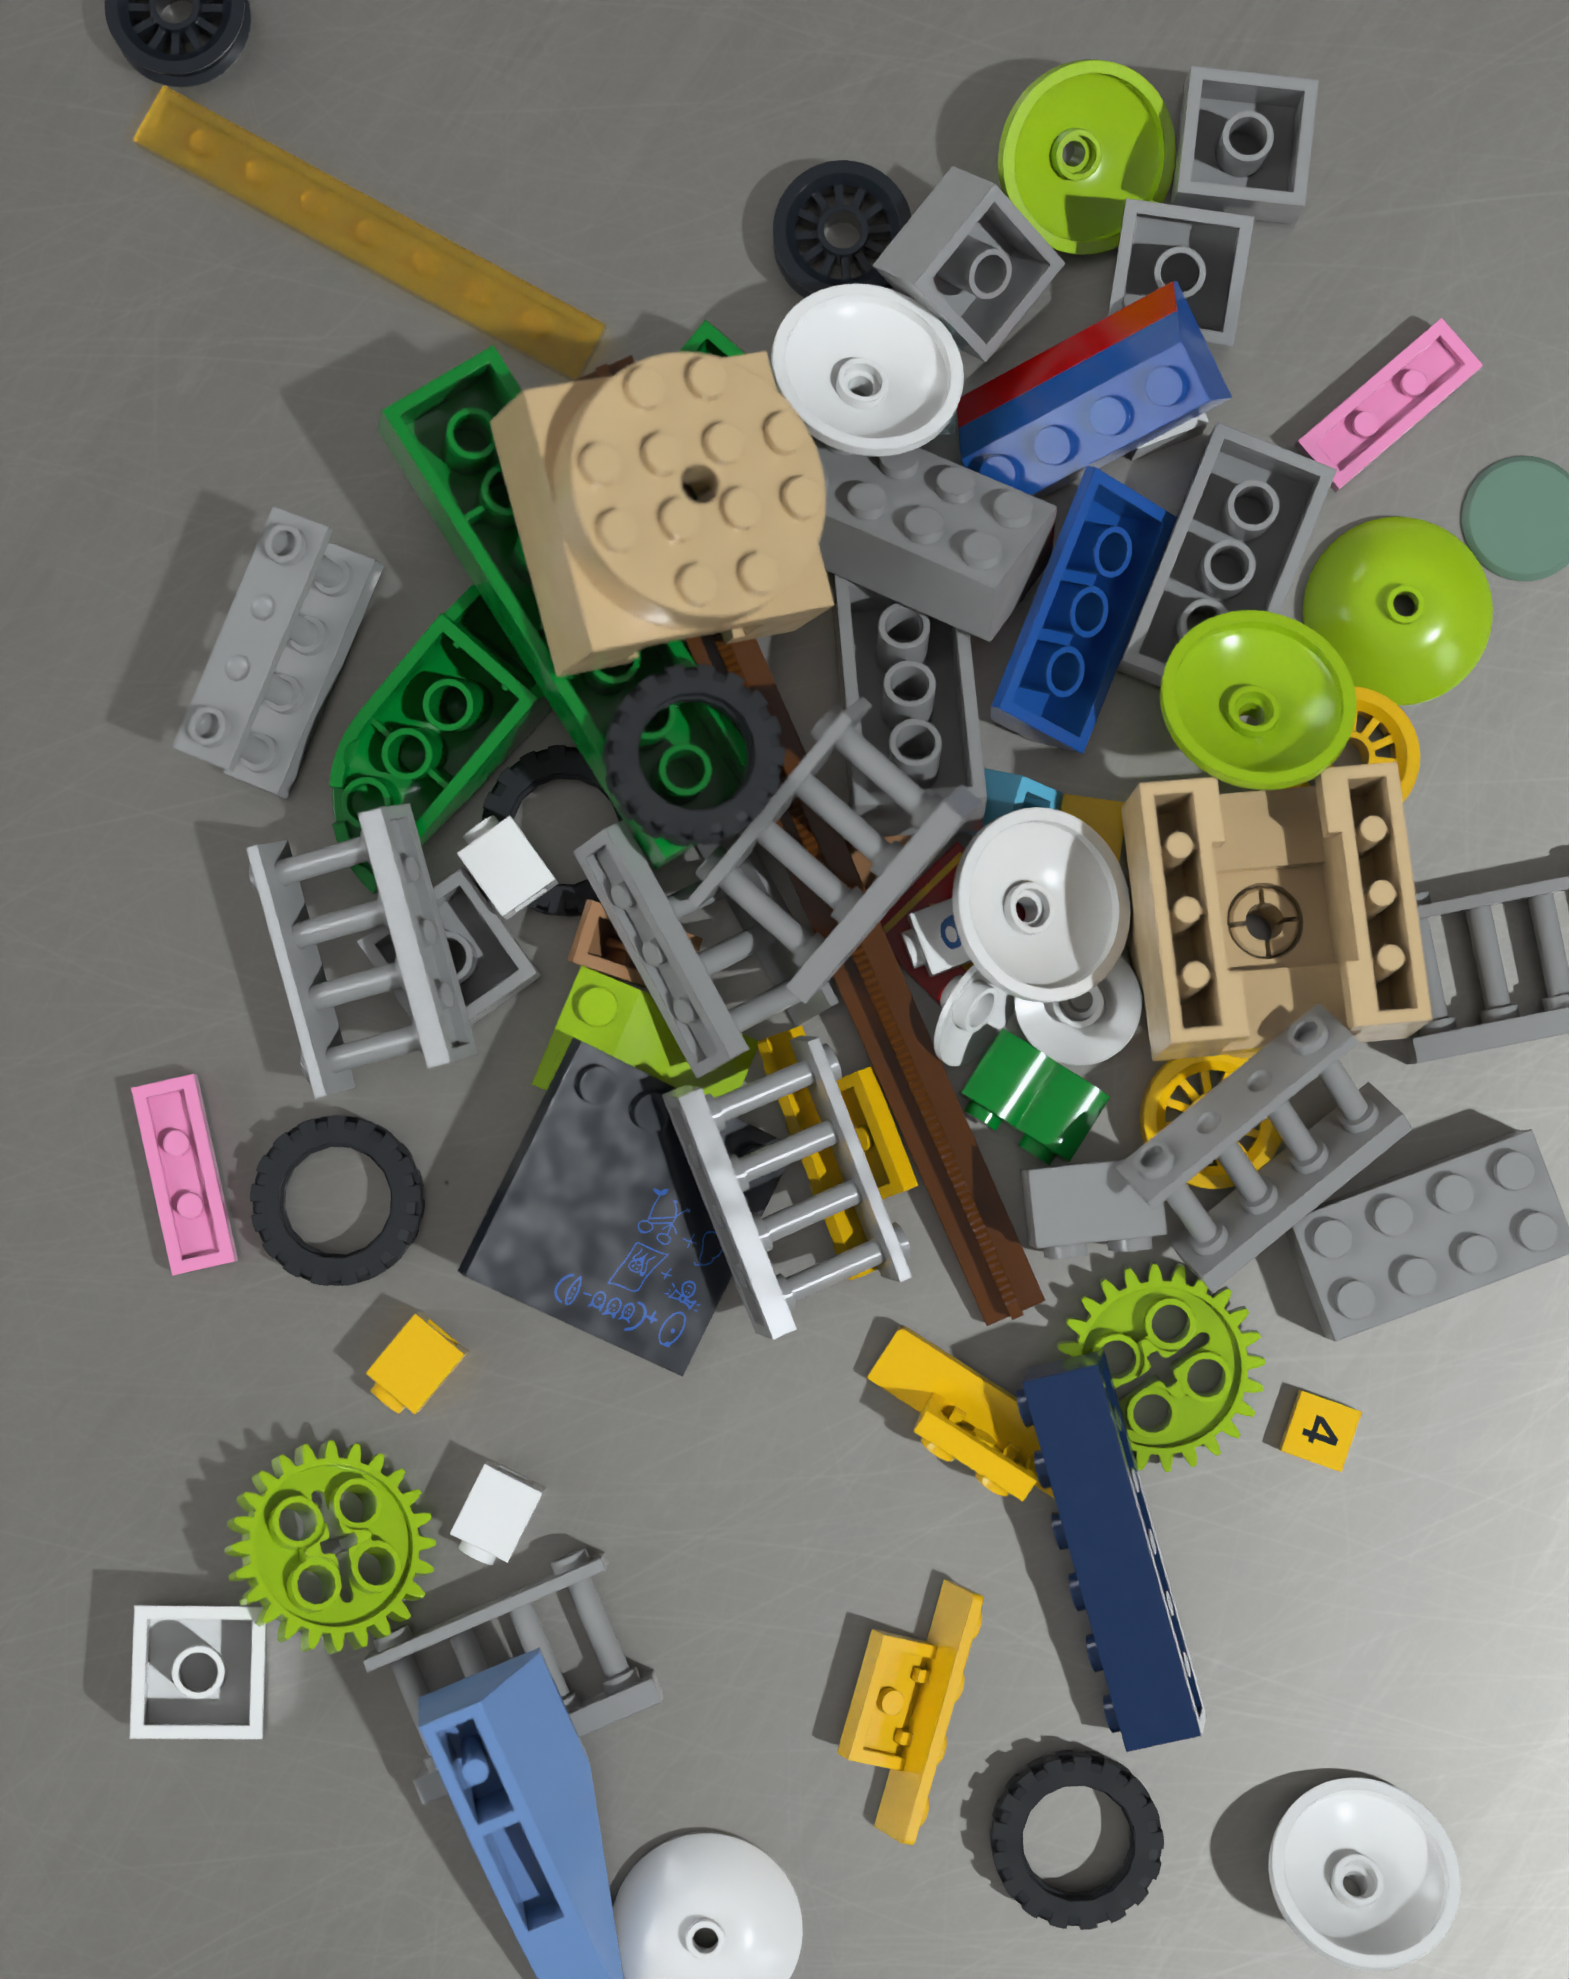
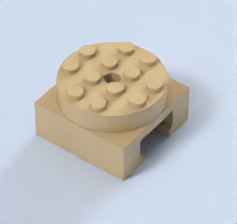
(619, 543)
(1311, 861)

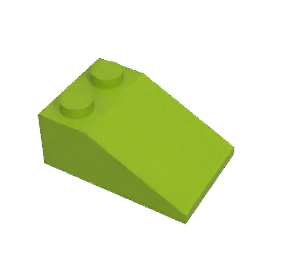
(632, 1029)

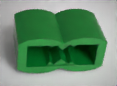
(1032, 1096)

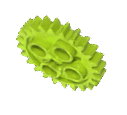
(1192, 1415)
(275, 1562)

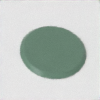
(1519, 518)

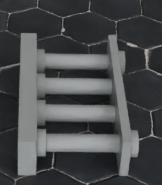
(278, 653)
(892, 863)
(417, 931)
(673, 968)
(1500, 1020)
(725, 1178)
(1292, 1182)
(624, 1688)

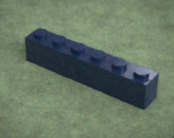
(1113, 1551)

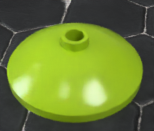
(1120, 152)
(1352, 607)
(1264, 670)

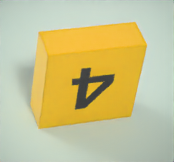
(1320, 1430)

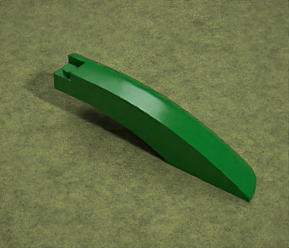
(447, 710)

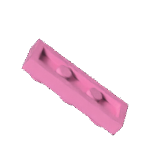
(1390, 403)
(184, 1174)

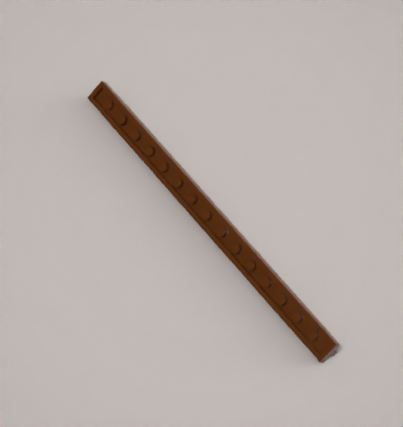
(892, 1026)

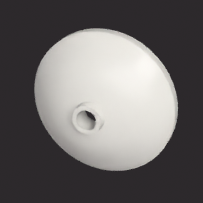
(871, 344)
(1070, 898)
(1393, 1854)
(711, 1884)

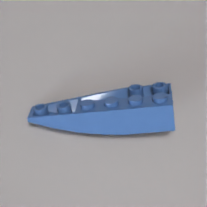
(528, 1812)

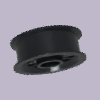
(180, 68)
(809, 189)

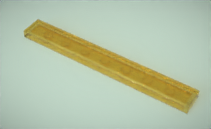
(370, 234)

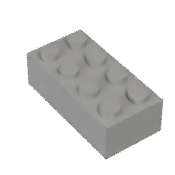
(933, 535)
(1230, 544)
(921, 698)
(1429, 1234)

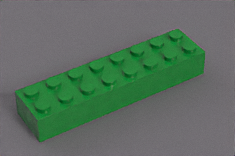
(452, 462)

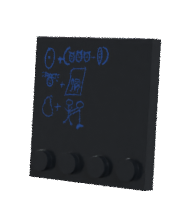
(608, 1216)

